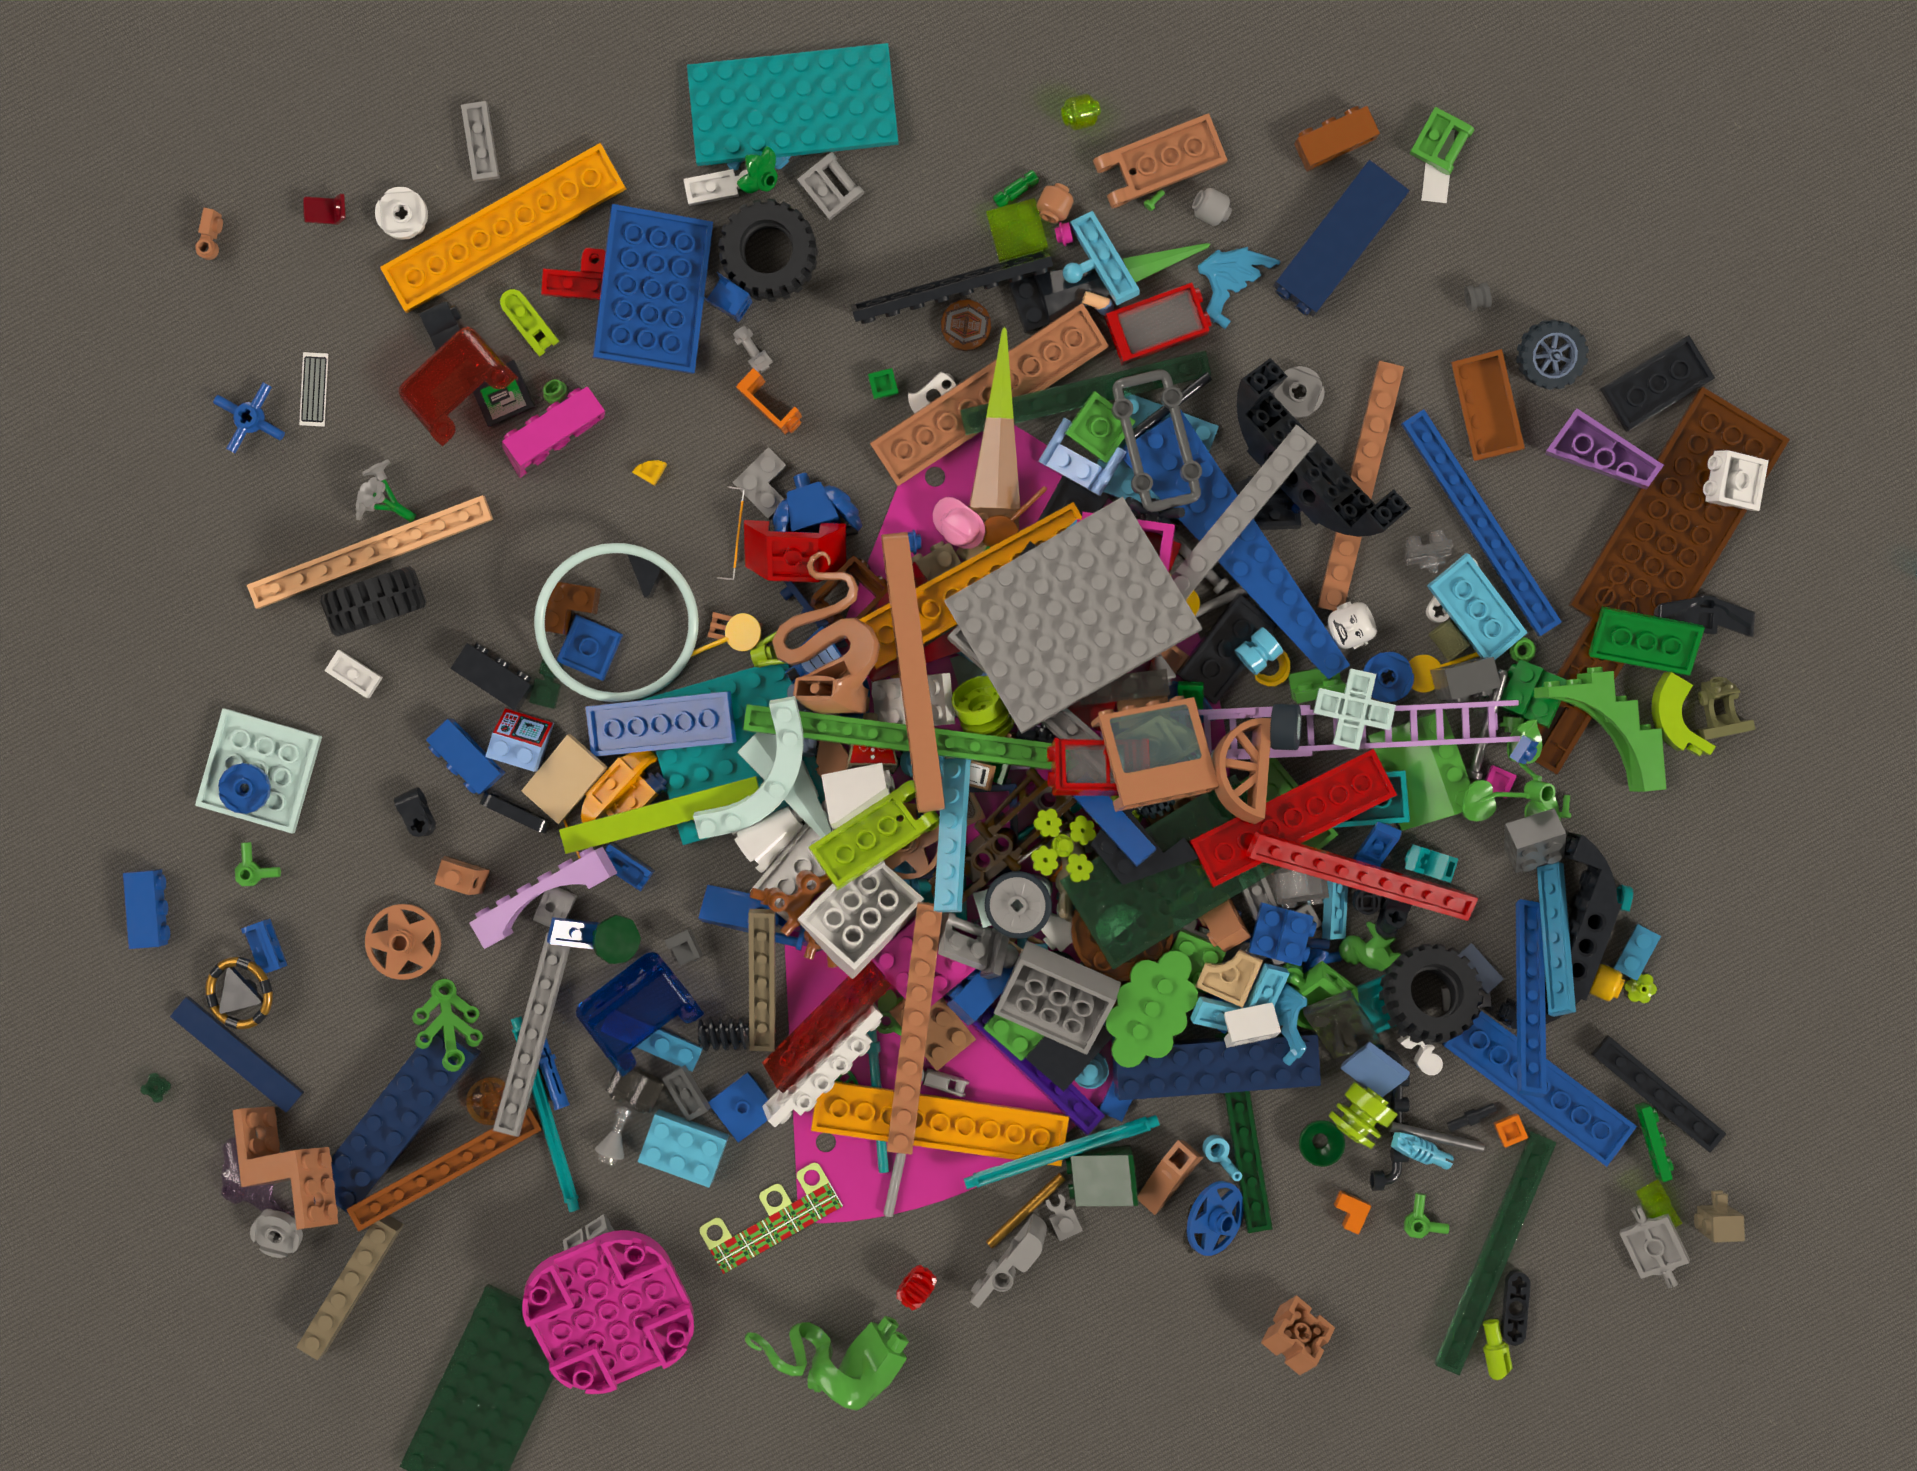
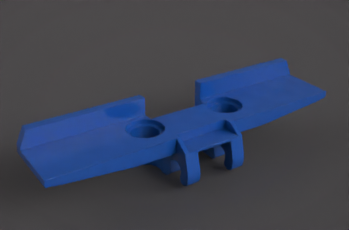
(731, 910)

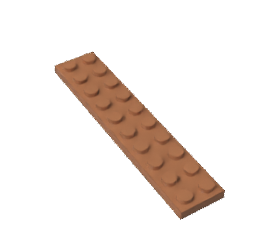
(1033, 367)

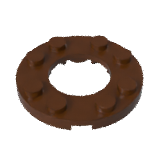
(1094, 959)

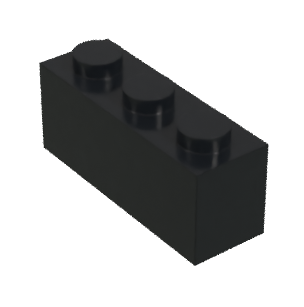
(493, 675)

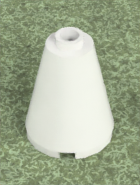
(769, 837)

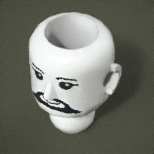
(1351, 625)

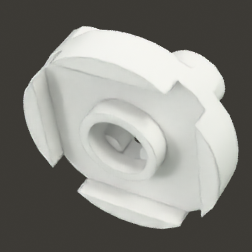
(390, 204)

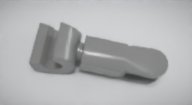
(941, 1081)

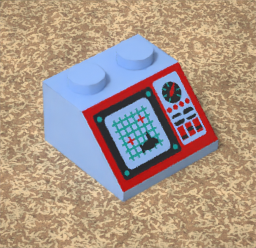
(520, 740)

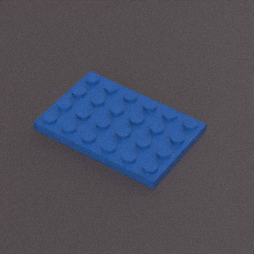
(652, 289)

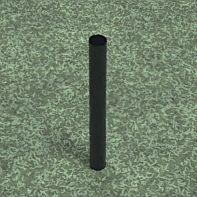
(1162, 411)

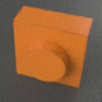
(1510, 1130)

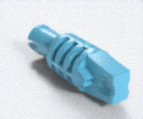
(1420, 1150)

